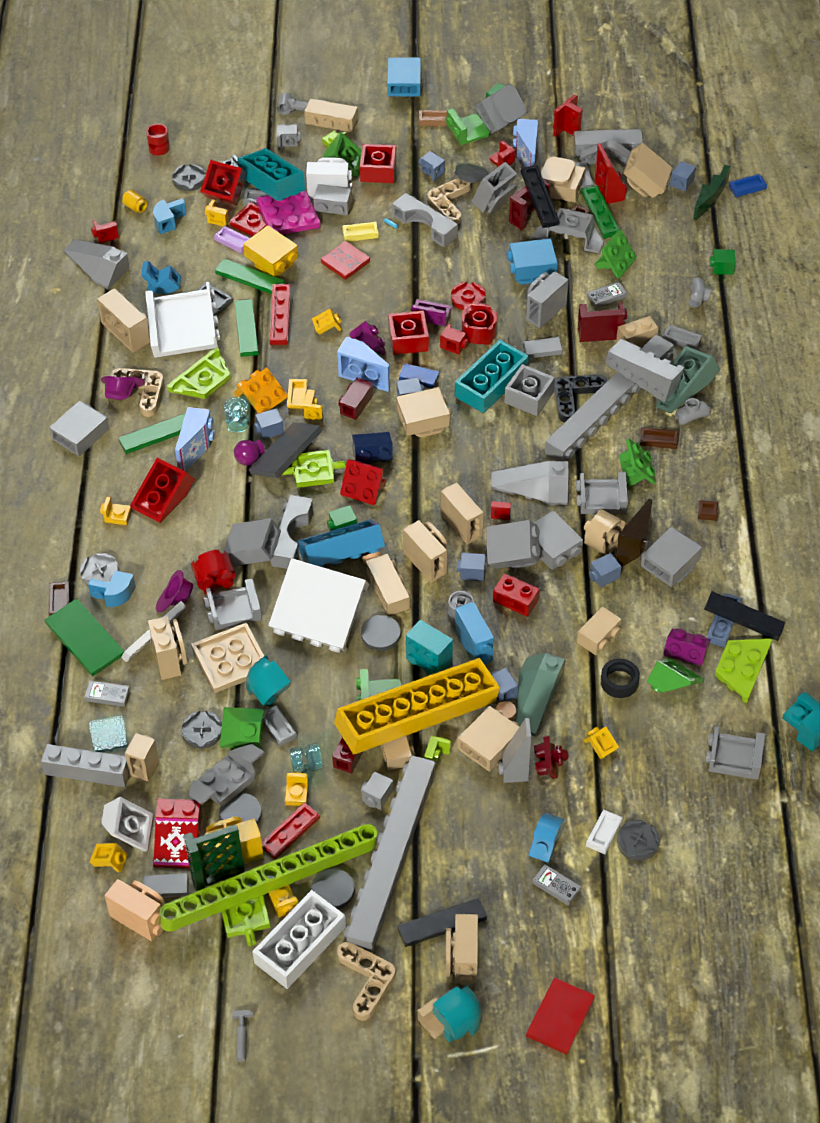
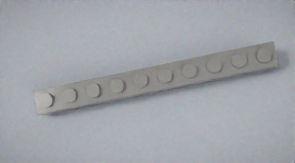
(600, 408)
(391, 853)

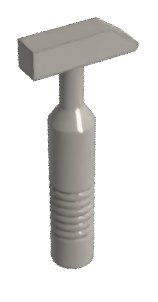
(241, 1033)

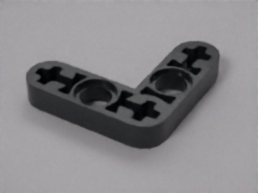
(571, 388)

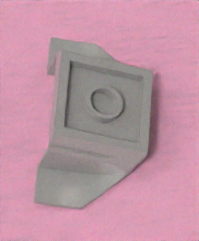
(574, 224)
(227, 777)

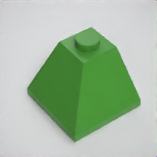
(344, 148)
(671, 675)
(242, 727)

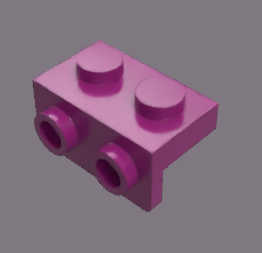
(434, 312)
(369, 335)
(686, 646)

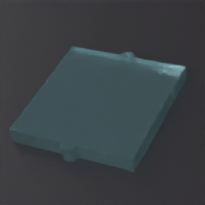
(108, 734)

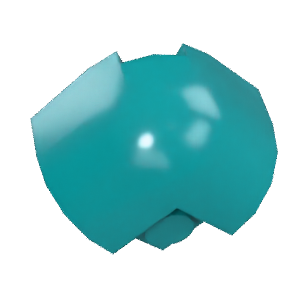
(266, 681)
(805, 717)
(458, 1013)

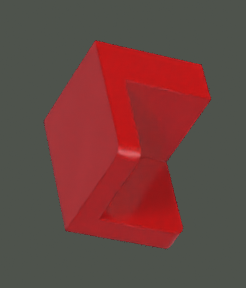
(505, 154)

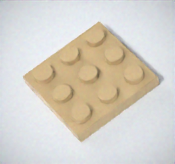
(227, 656)

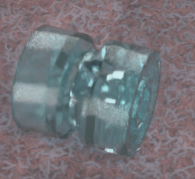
(236, 414)
(313, 757)

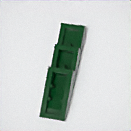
(710, 193)

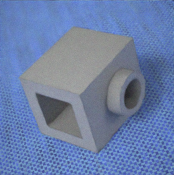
(377, 790)

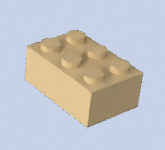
(124, 320)

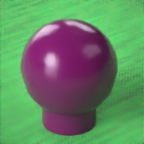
(247, 451)

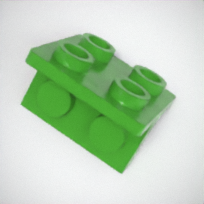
(616, 255)
(637, 464)

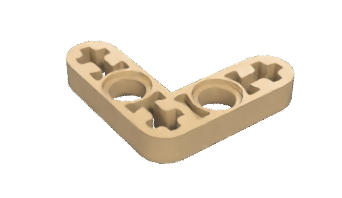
(438, 197)
(148, 377)
(375, 978)

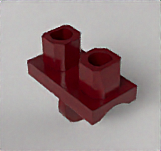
(553, 757)

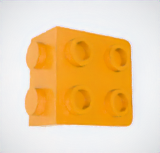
(261, 390)

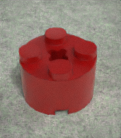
(479, 323)
(213, 571)

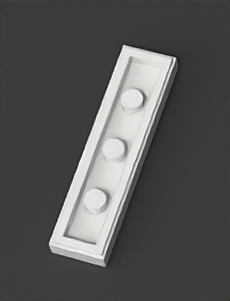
(146, 638)

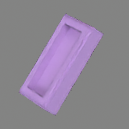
(231, 239)

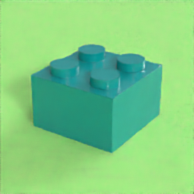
(429, 648)

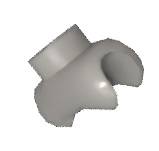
(699, 292)
(692, 410)

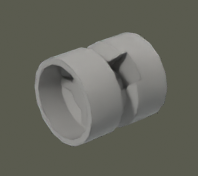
(455, 600)

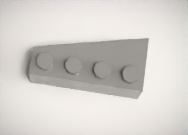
(645, 369)

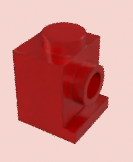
(453, 340)

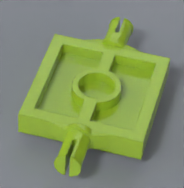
(314, 468)
(246, 919)

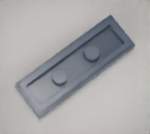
(721, 627)

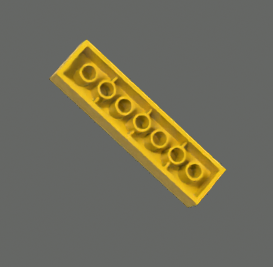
(416, 705)

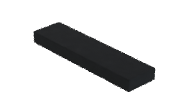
(540, 196)
(744, 615)
(436, 923)

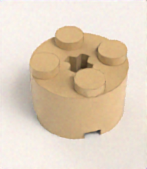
(603, 532)

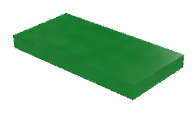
(84, 637)

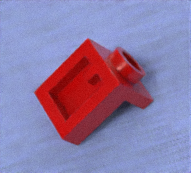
(104, 232)

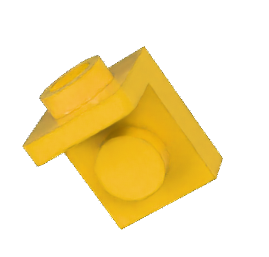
(216, 215)
(326, 321)
(311, 407)
(115, 512)
(601, 741)
(296, 789)
(109, 855)
(283, 900)

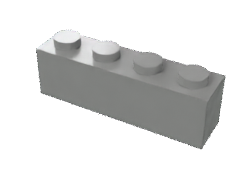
(627, 138)
(85, 765)

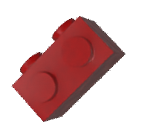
(516, 595)

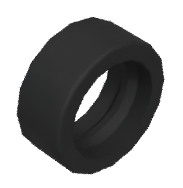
(620, 691)

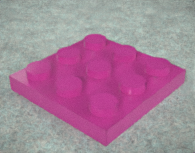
(290, 214)

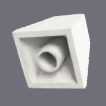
(128, 822)

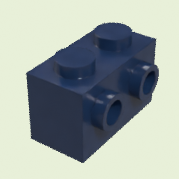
(372, 447)

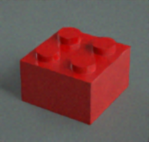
(378, 163)
(223, 182)
(408, 332)

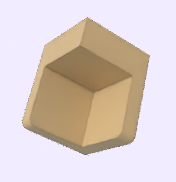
(429, 1021)

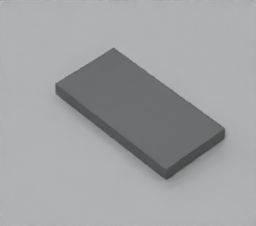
(285, 450)

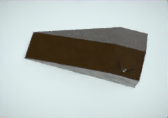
(634, 536)

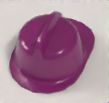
(120, 387)
(176, 591)

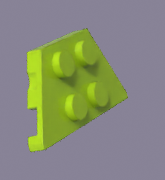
(202, 377)
(742, 664)

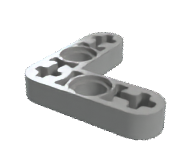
(613, 149)

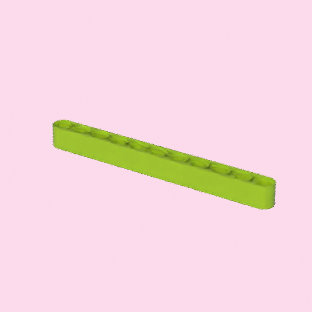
(263, 884)

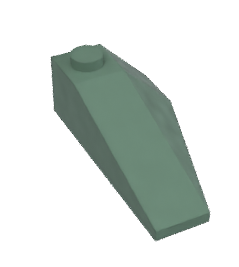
(697, 374)

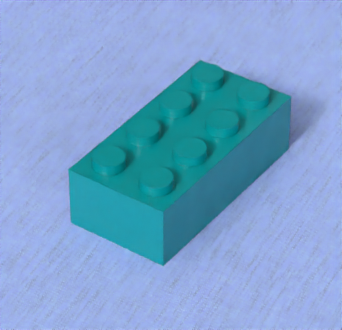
(272, 174)
(489, 376)

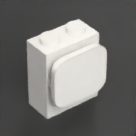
(327, 172)

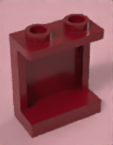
(521, 206)
(600, 324)

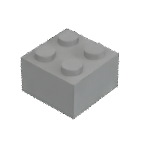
(529, 390)

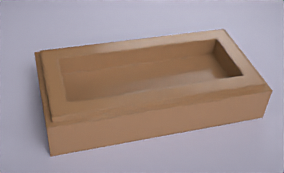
(432, 117)

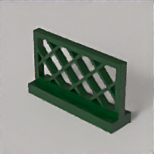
(199, 862)

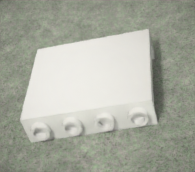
(182, 322)
(317, 605)

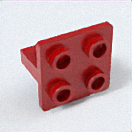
(567, 117)
(362, 482)

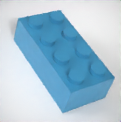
(342, 543)

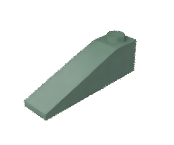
(537, 686)

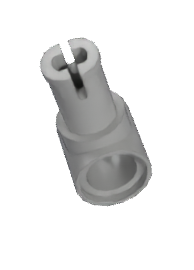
(287, 104)

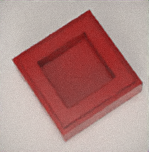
(500, 510)

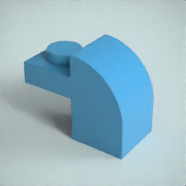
(166, 214)
(161, 281)
(114, 592)
(545, 836)

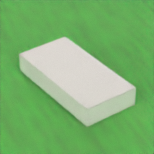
(604, 832)

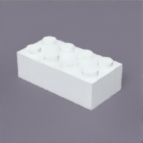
(299, 939)

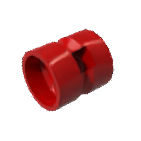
(157, 139)

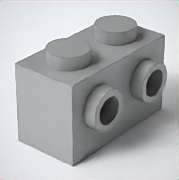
(332, 199)

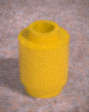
(134, 201)

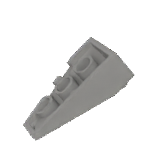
(99, 261)
(540, 481)
(517, 755)

